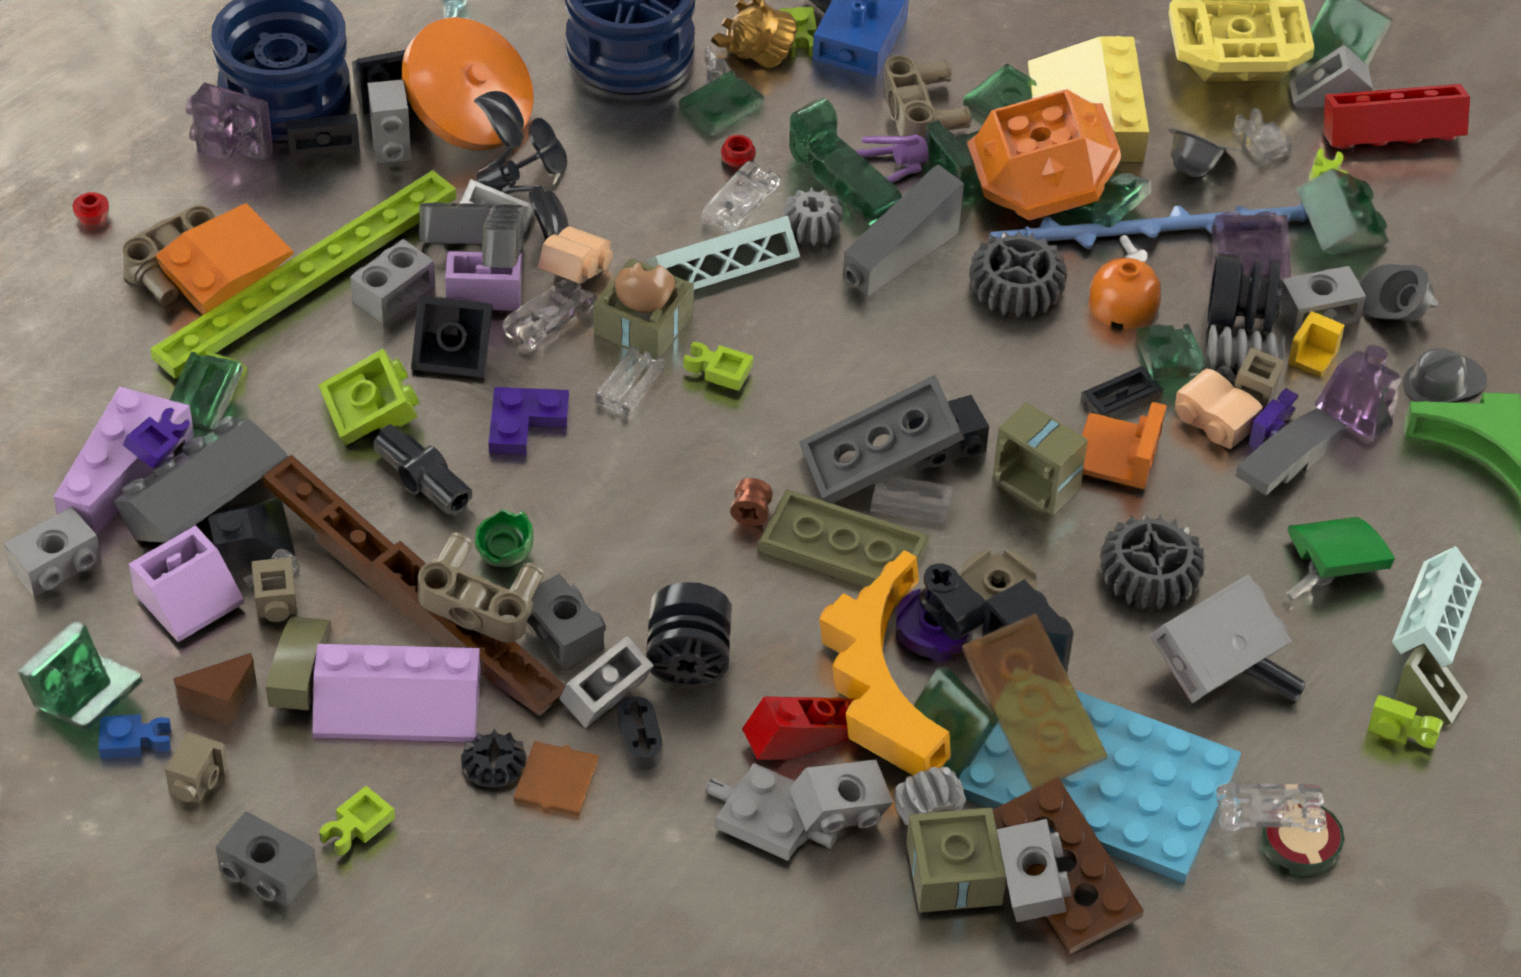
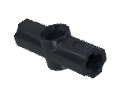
(423, 469)

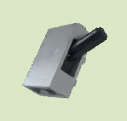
(1225, 638)

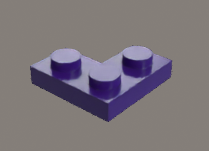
(524, 407)

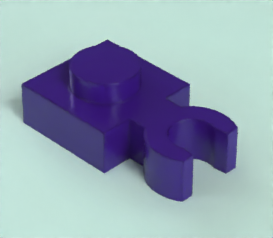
(1272, 418)
(156, 440)

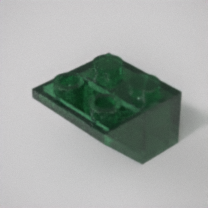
(1343, 213)

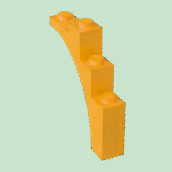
(880, 714)

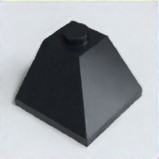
(451, 335)
(249, 532)

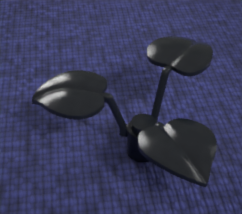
(503, 174)

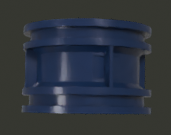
(630, 42)
(284, 56)

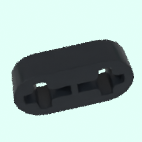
(647, 731)

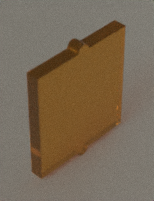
(556, 778)

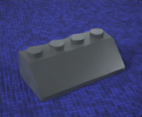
(198, 480)

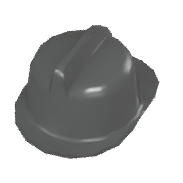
(1194, 154)
(1398, 292)
(1443, 377)

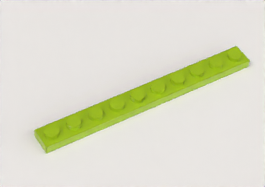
(301, 274)

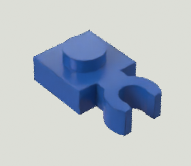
(126, 735)

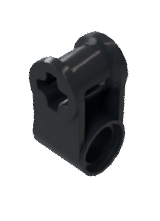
(951, 601)

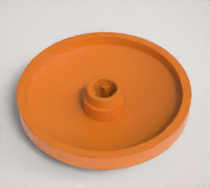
(454, 65)

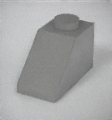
(1333, 74)

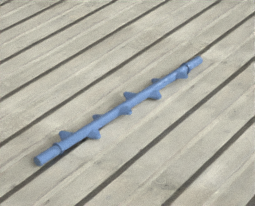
(1178, 220)

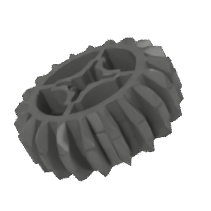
(1016, 282)
(1152, 561)

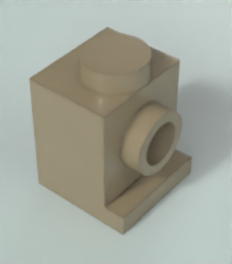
(1260, 375)
(274, 597)
(195, 767)

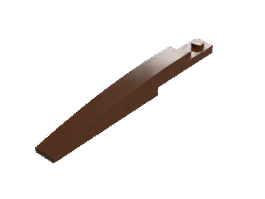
(394, 576)

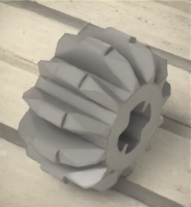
(814, 216)
(929, 793)

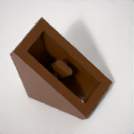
(217, 689)

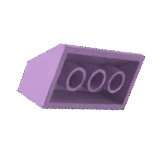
(396, 692)

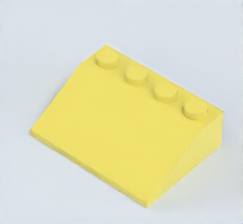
(1104, 73)

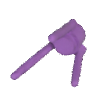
(907, 151)

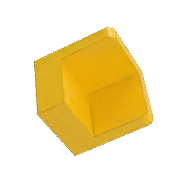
(1316, 344)

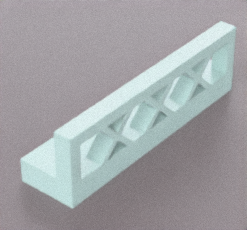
(731, 241)
(1433, 600)

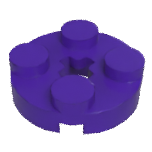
(922, 637)

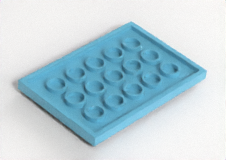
(1142, 802)

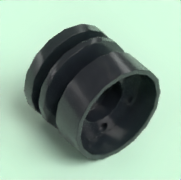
(1244, 294)
(689, 634)

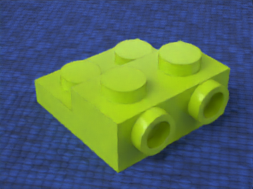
(369, 397)

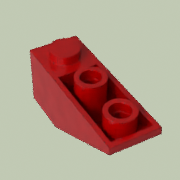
(796, 726)

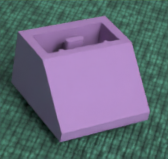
(472, 281)
(185, 583)

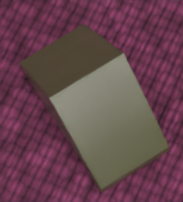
(1430, 687)

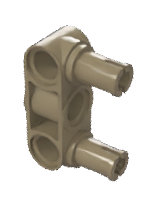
(909, 99)
(139, 251)
(474, 600)

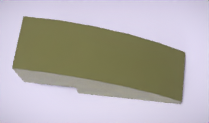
(293, 665)

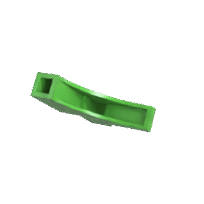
(1482, 429)

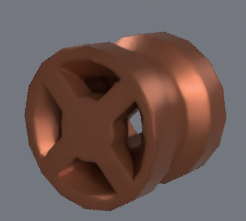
(751, 502)

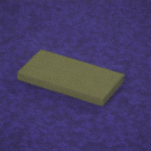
(836, 539)

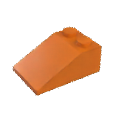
(222, 257)

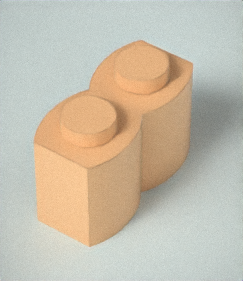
(575, 255)
(1217, 408)

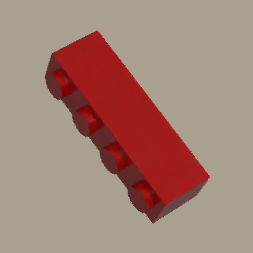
(1396, 115)

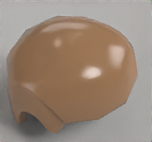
(644, 289)

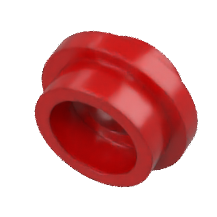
(738, 150)
(91, 208)

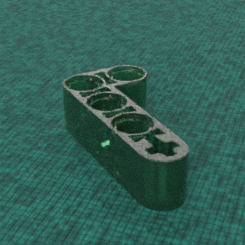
(837, 165)

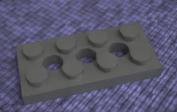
(877, 462)

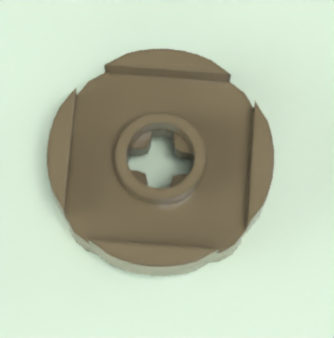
(1009, 568)

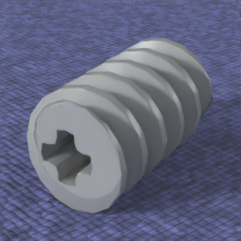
(1234, 350)

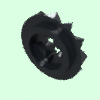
(509, 765)

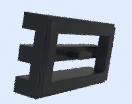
(1126, 398)

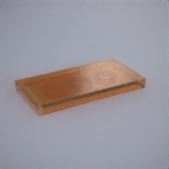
(1034, 702)

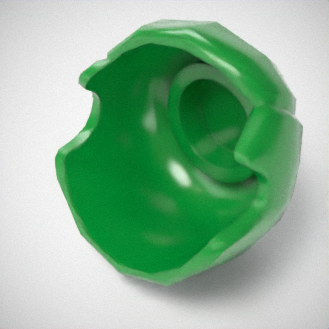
(504, 538)

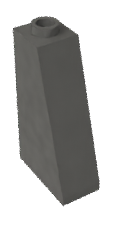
(906, 232)

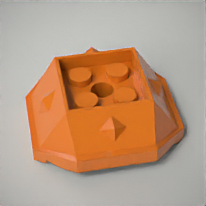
(1045, 154)

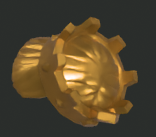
(758, 33)

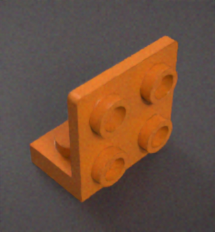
(1123, 449)

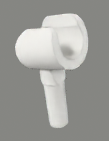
(1131, 250)

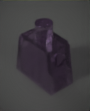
(1363, 392)

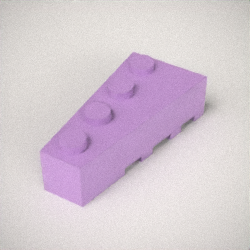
(106, 464)

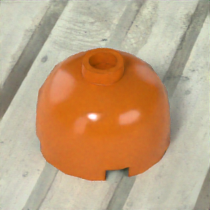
(1125, 293)

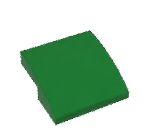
(1341, 546)

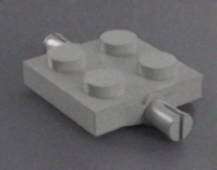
(764, 813)

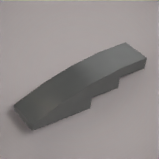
(1291, 450)

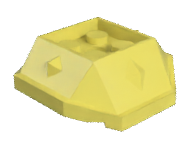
(1241, 38)

